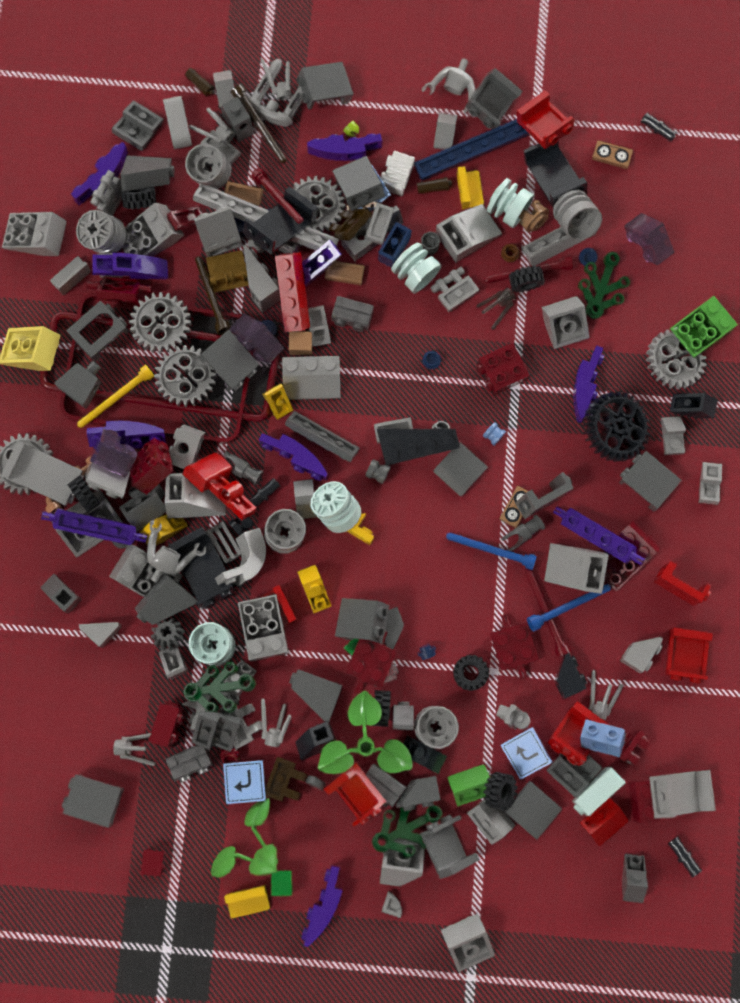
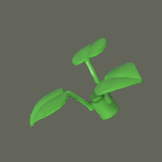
(364, 711)
(264, 859)

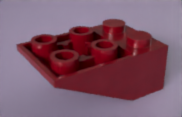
(617, 571)

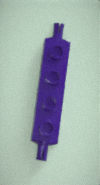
(94, 526)
(599, 536)

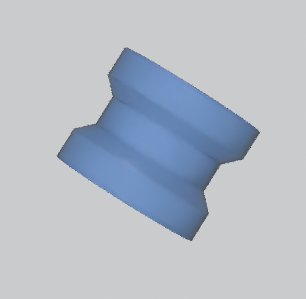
(494, 433)

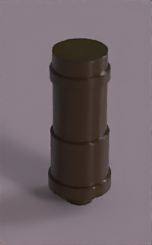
(200, 82)
(434, 185)

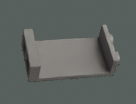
(41, 473)
(682, 793)

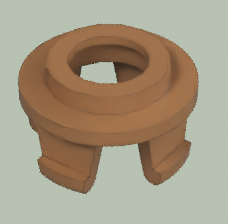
(535, 220)

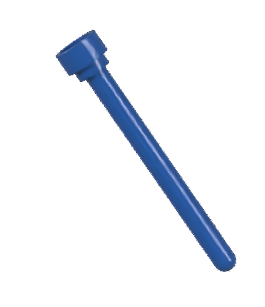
(527, 560)
(536, 621)

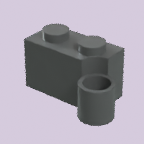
(144, 507)

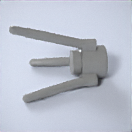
(283, 89)
(224, 133)
(602, 709)
(274, 735)
(124, 747)

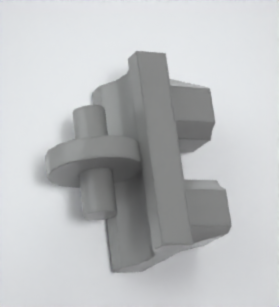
(513, 717)

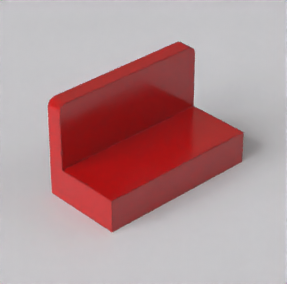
(286, 612)
(604, 821)

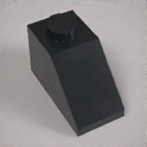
(694, 405)

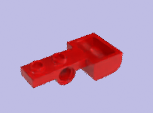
(212, 474)

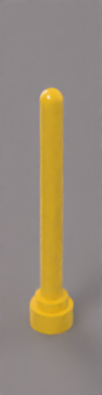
(144, 375)

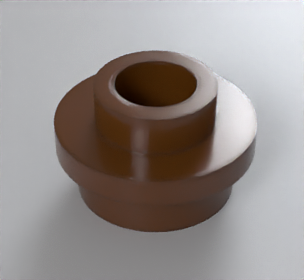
(512, 248)

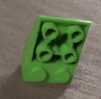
(704, 327)

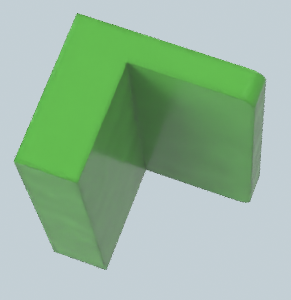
(469, 784)

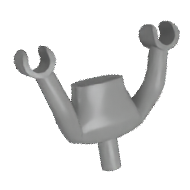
(455, 81)
(167, 559)

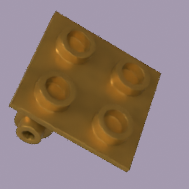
(227, 271)

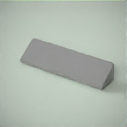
(548, 246)

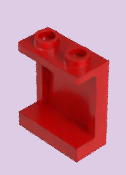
(544, 120)
(679, 588)
(687, 655)
(567, 735)
(358, 794)

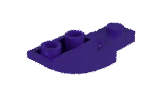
(337, 149)
(112, 161)
(130, 265)
(583, 388)
(131, 433)
(301, 457)
(321, 914)

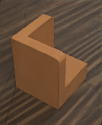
(300, 343)

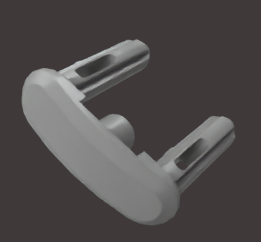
(269, 111)

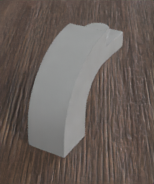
(253, 556)

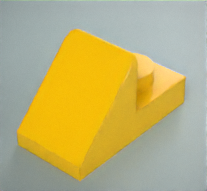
(278, 401)
(363, 534)

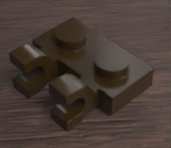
(353, 223)
(280, 778)

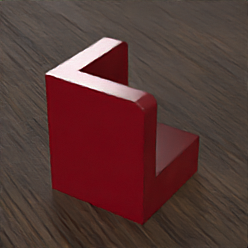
(152, 863)

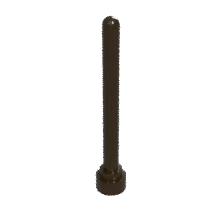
(240, 92)
(222, 324)

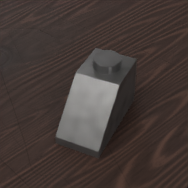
(403, 716)

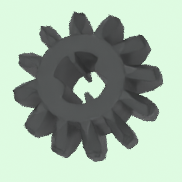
(170, 639)

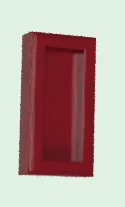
(184, 218)

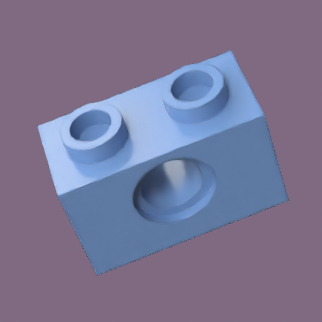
(602, 738)

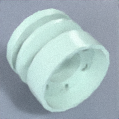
(509, 202)
(416, 267)
(335, 507)
(201, 643)

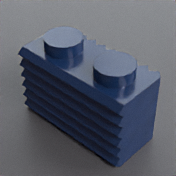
(394, 244)

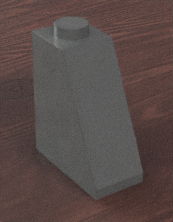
(146, 172)
(163, 601)
(316, 692)

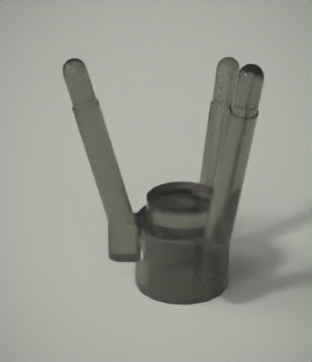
(503, 298)

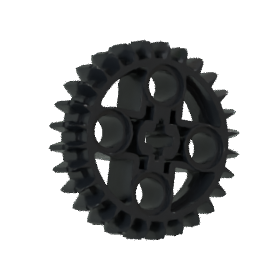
(620, 425)

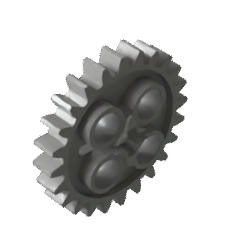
(326, 215)
(148, 310)
(682, 374)
(173, 387)
(6, 452)

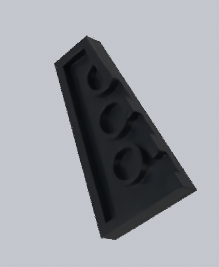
(408, 444)

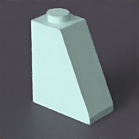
(597, 791)

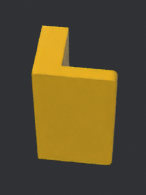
(469, 188)
(247, 901)

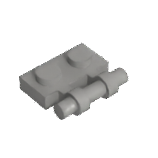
(110, 200)
(458, 293)

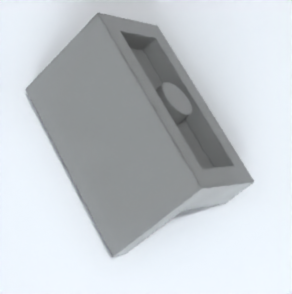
(70, 275)
(491, 821)

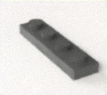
(322, 436)

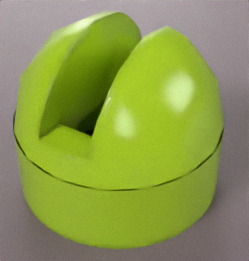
(351, 128)

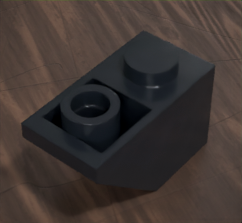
(568, 678)
(314, 740)
(425, 755)

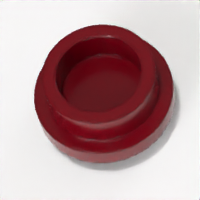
(229, 757)

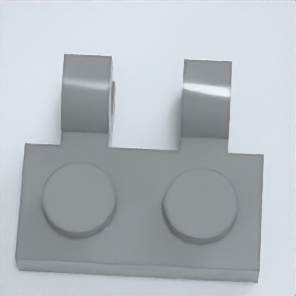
(244, 732)

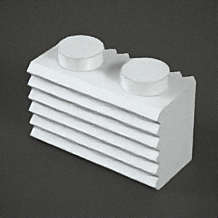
(398, 172)

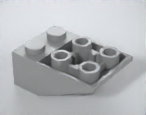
(218, 231)
(151, 232)
(467, 232)
(34, 233)
(262, 288)
(112, 483)
(185, 500)
(576, 568)
(135, 571)
(263, 628)

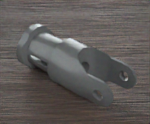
(243, 469)
(525, 531)

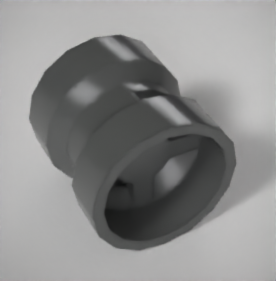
(430, 239)
(377, 471)

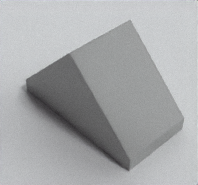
(223, 85)
(445, 131)
(303, 495)
(100, 632)
(173, 662)

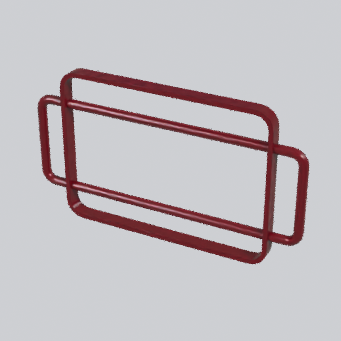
(156, 402)

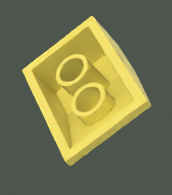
(30, 348)

